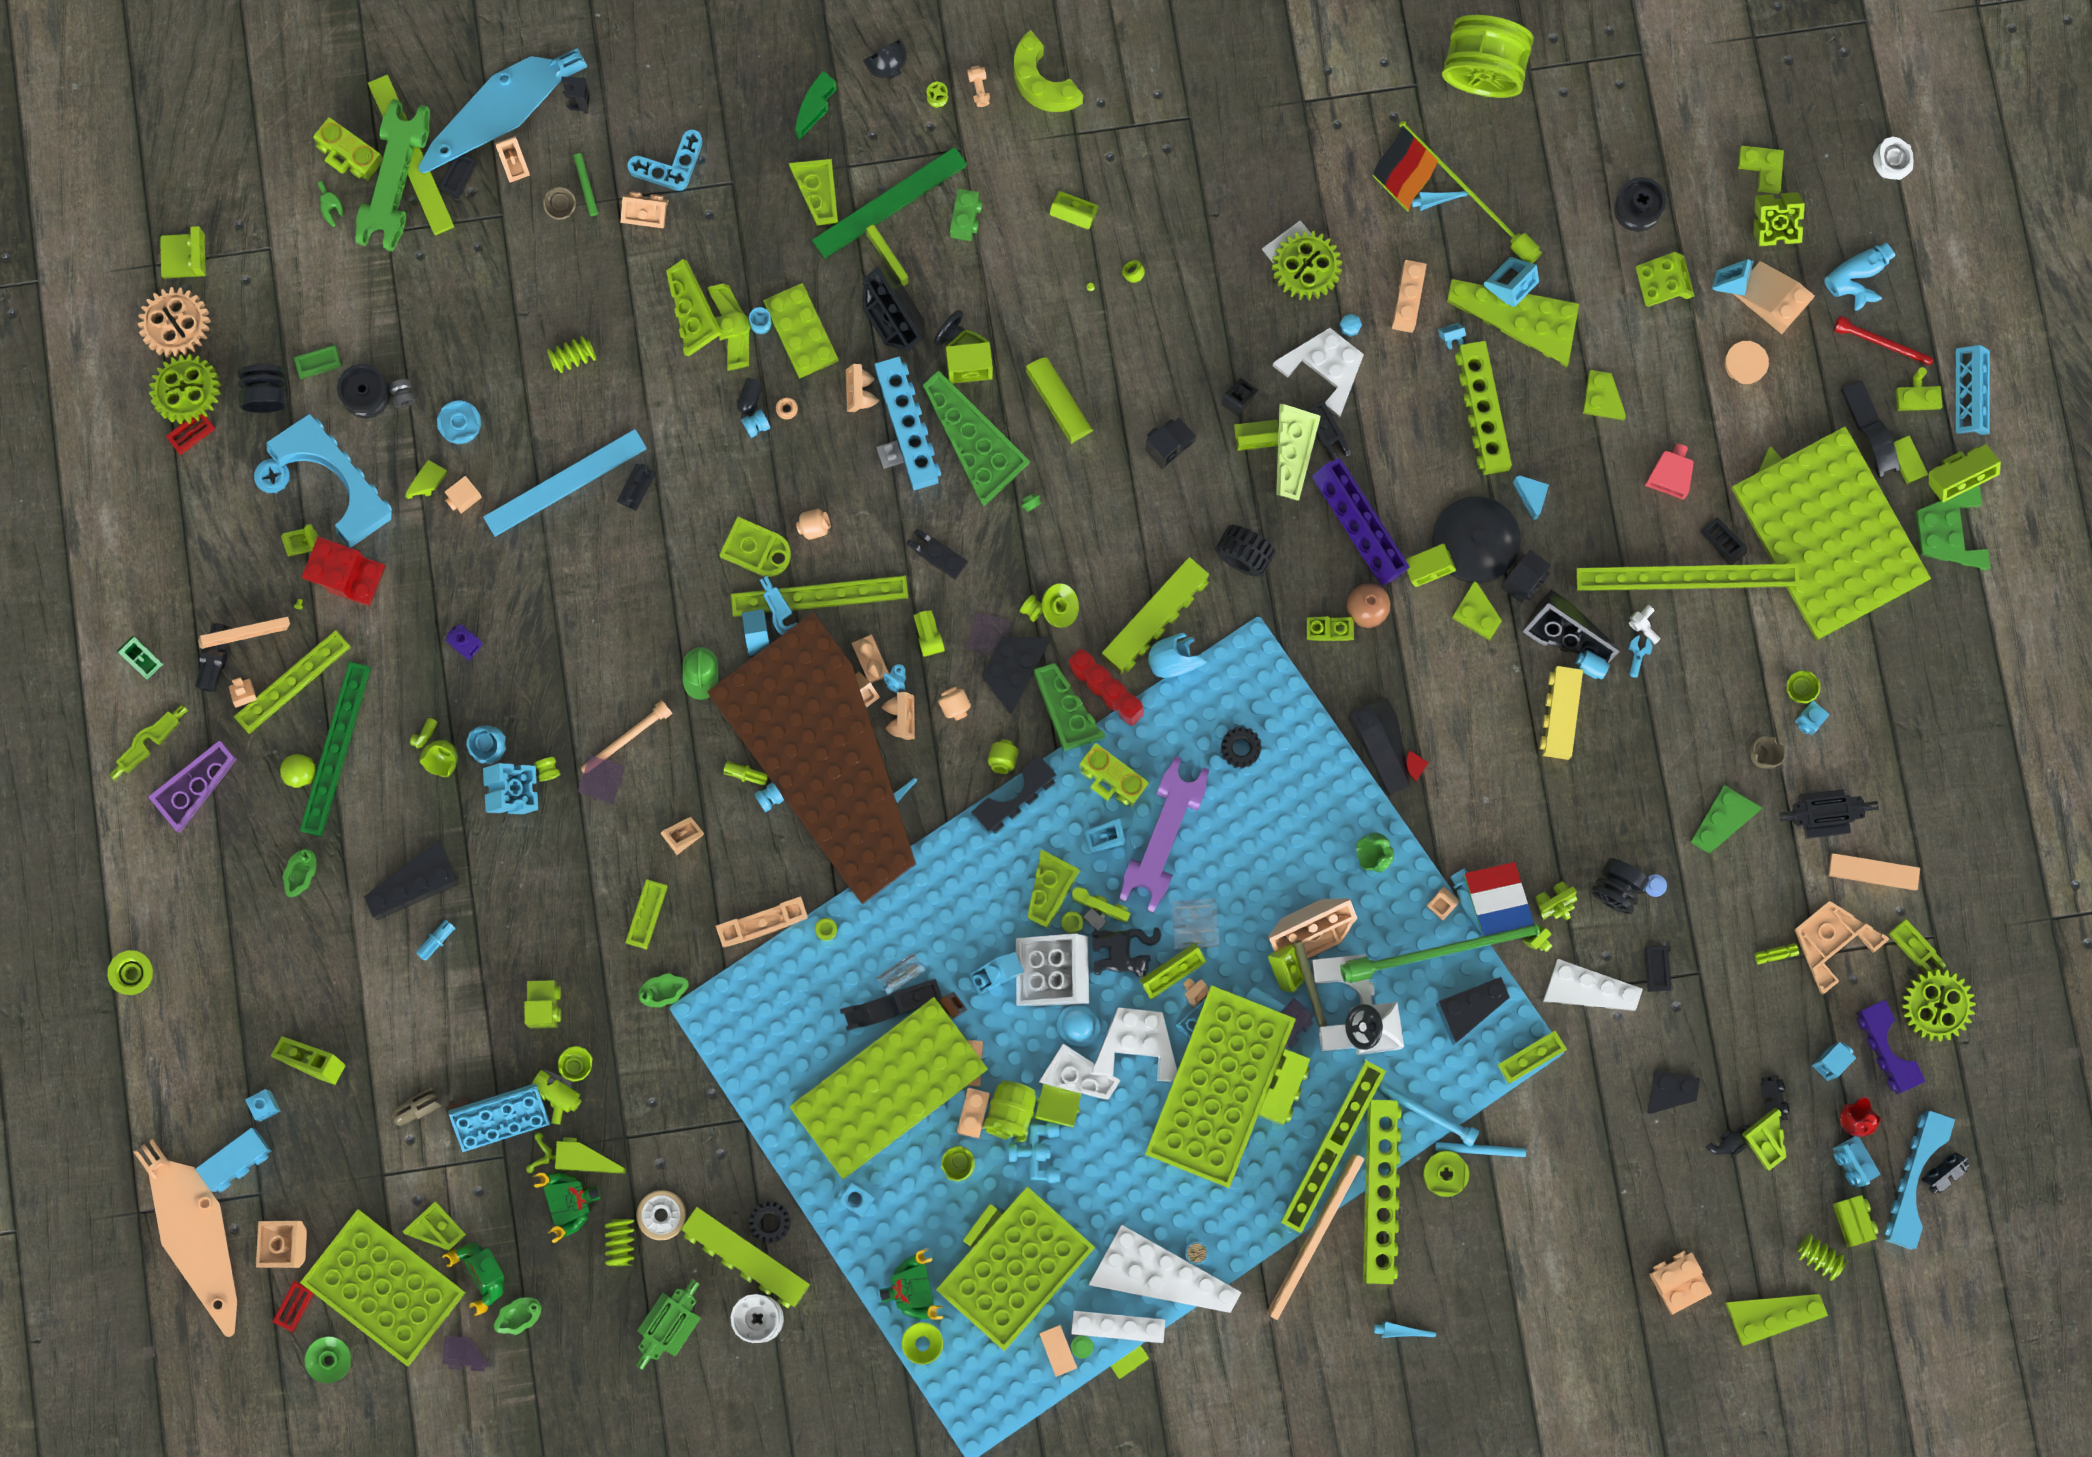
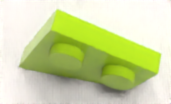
(1602, 396)
(1767, 1139)

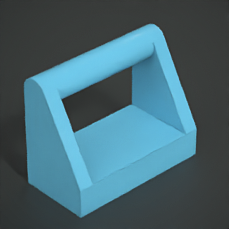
(1519, 286)

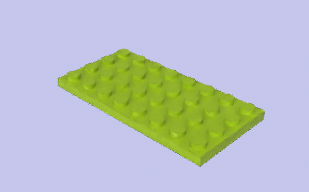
(1220, 1086)
(888, 1088)

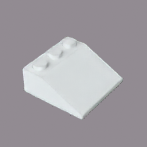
(1053, 970)

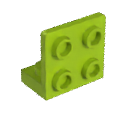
(183, 254)
(1664, 279)

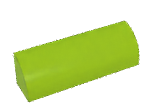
(1058, 399)

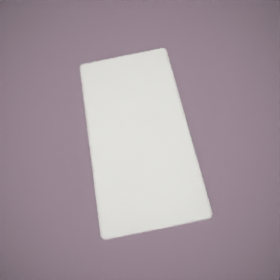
(1269, 249)

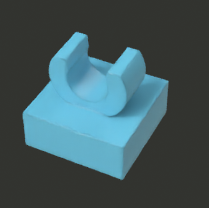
(1452, 332)

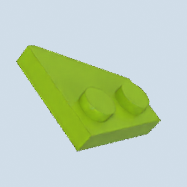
(1478, 613)
(436, 1228)

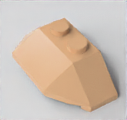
(1317, 925)

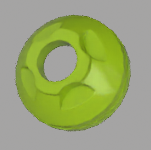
(909, 1343)

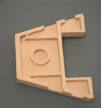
(1826, 934)

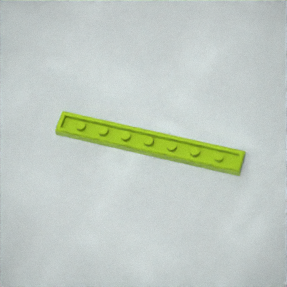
(422, 182)
(825, 595)

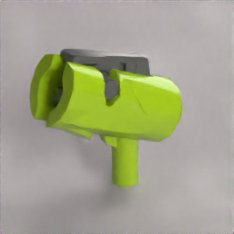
(558, 1092)

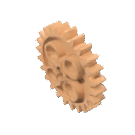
(191, 311)

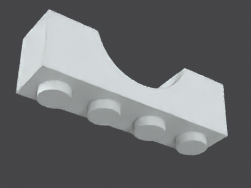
(1118, 1326)

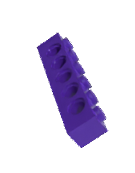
(1360, 521)

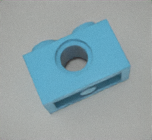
(1834, 1060)

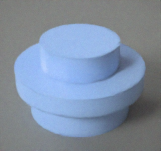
(1656, 886)

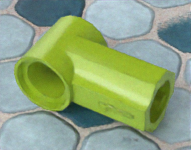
(930, 639)

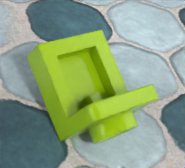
(300, 540)

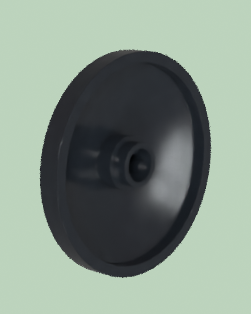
(1479, 538)

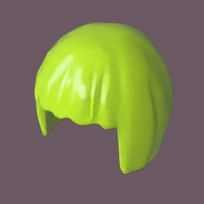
(439, 758)

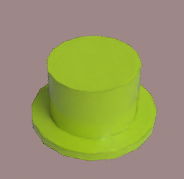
(130, 972)

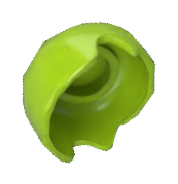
(1803, 686)
(298, 770)
(575, 1063)
(958, 1163)

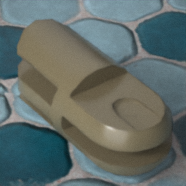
(416, 1107)

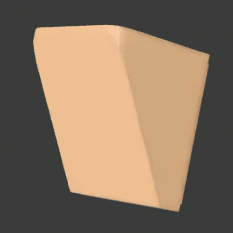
(1443, 903)

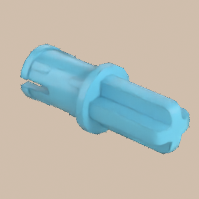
(435, 940)

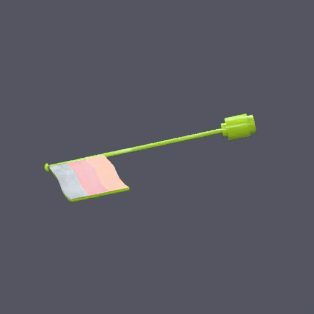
(1409, 167)

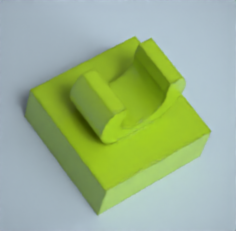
(1539, 941)

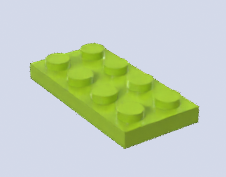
(800, 330)

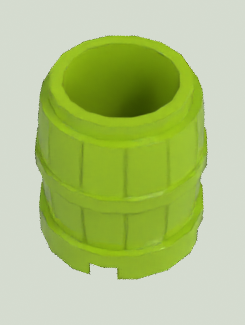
(1010, 1111)

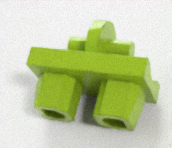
(1558, 905)

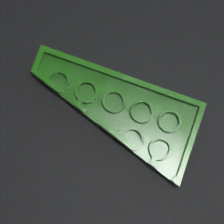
(981, 448)

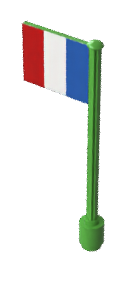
(1500, 913)

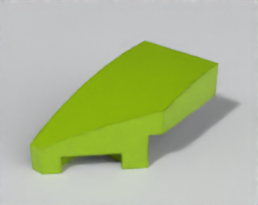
(426, 480)

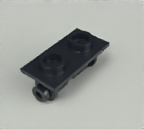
(636, 486)
(1775, 1090)
(1953, 1165)

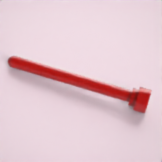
(1845, 326)

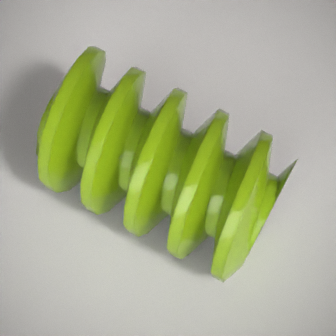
(571, 354)
(619, 1242)
(1821, 1256)

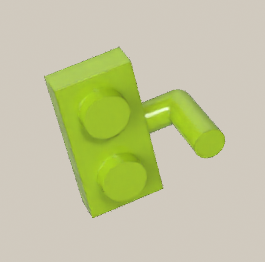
(1917, 396)

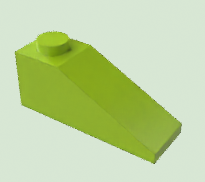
(309, 1060)
(578, 1157)

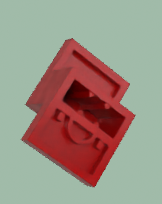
(343, 571)

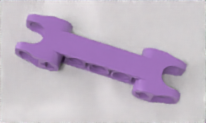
(1150, 871)

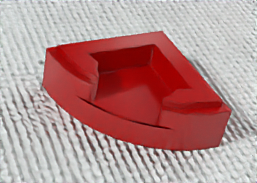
(1415, 765)

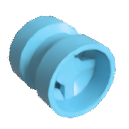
(760, 316)
(755, 423)
(769, 797)

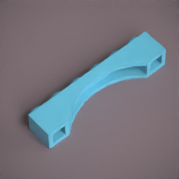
(1905, 1223)

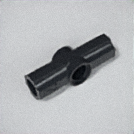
(212, 661)

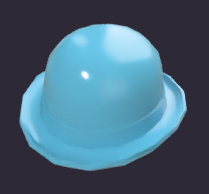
(1078, 1025)

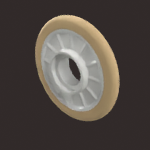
(646, 1215)

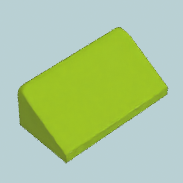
(1073, 210)
(1286, 968)

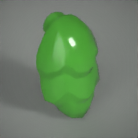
(299, 872)
(662, 990)
(518, 1316)

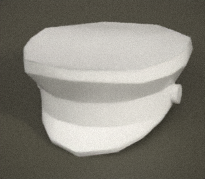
(1893, 158)

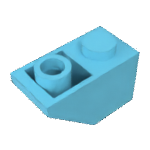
(996, 972)

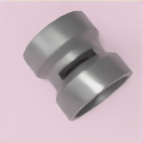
(402, 393)

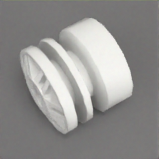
(744, 1316)

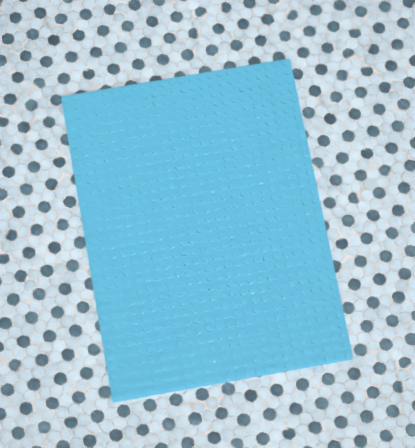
(1259, 847)

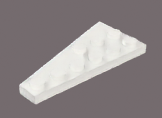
(1151, 1271)

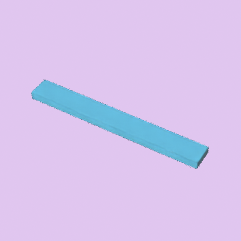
(564, 482)

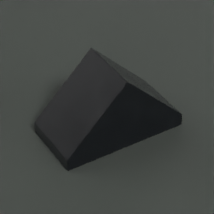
(1238, 397)

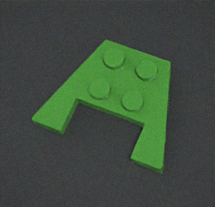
(1942, 531)

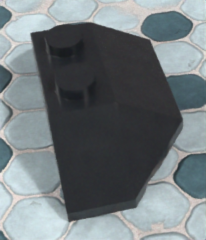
(892, 310)

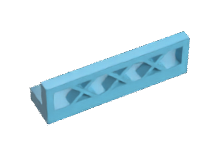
(1980, 390)

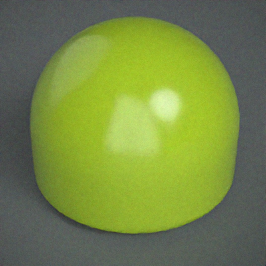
(1137, 274)

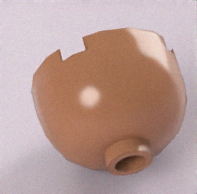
(1368, 605)

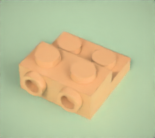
(1680, 1282)

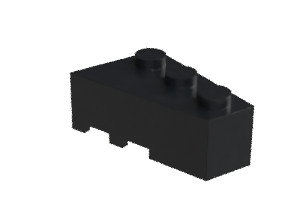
(1469, 1008)

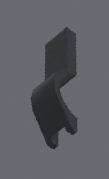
(1872, 427)
(890, 1005)

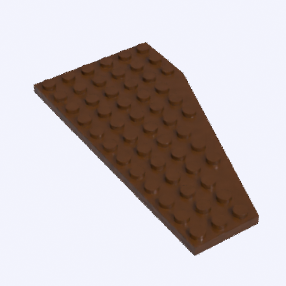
(816, 743)

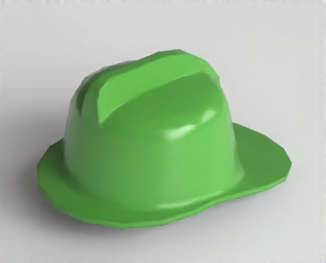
(700, 672)

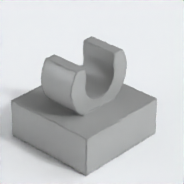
(890, 454)

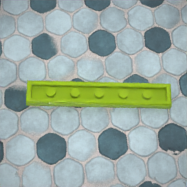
(292, 681)

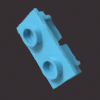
(896, 679)

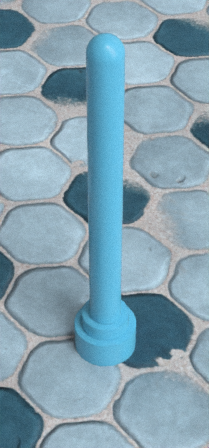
(1467, 1134)

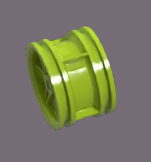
(1488, 56)

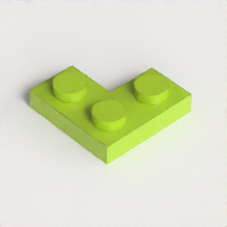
(1768, 163)

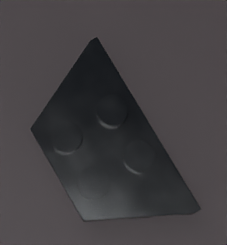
(1013, 667)

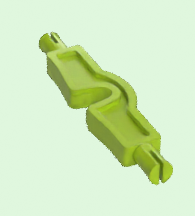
(138, 750)

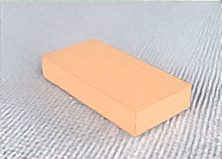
(1058, 1350)

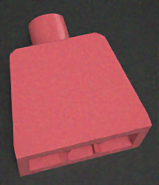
(1672, 473)

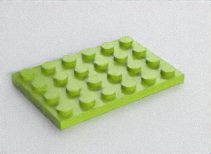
(1015, 1268)
(383, 1287)

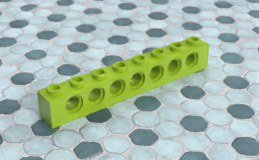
(1373, 1180)

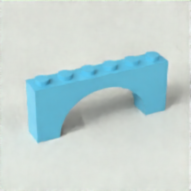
(310, 443)

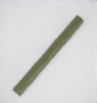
(1310, 984)

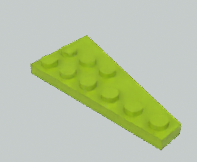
(1534, 321)

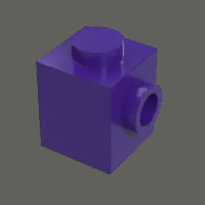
(463, 641)

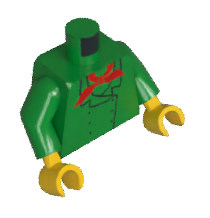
(567, 1202)
(484, 1272)
(912, 1288)

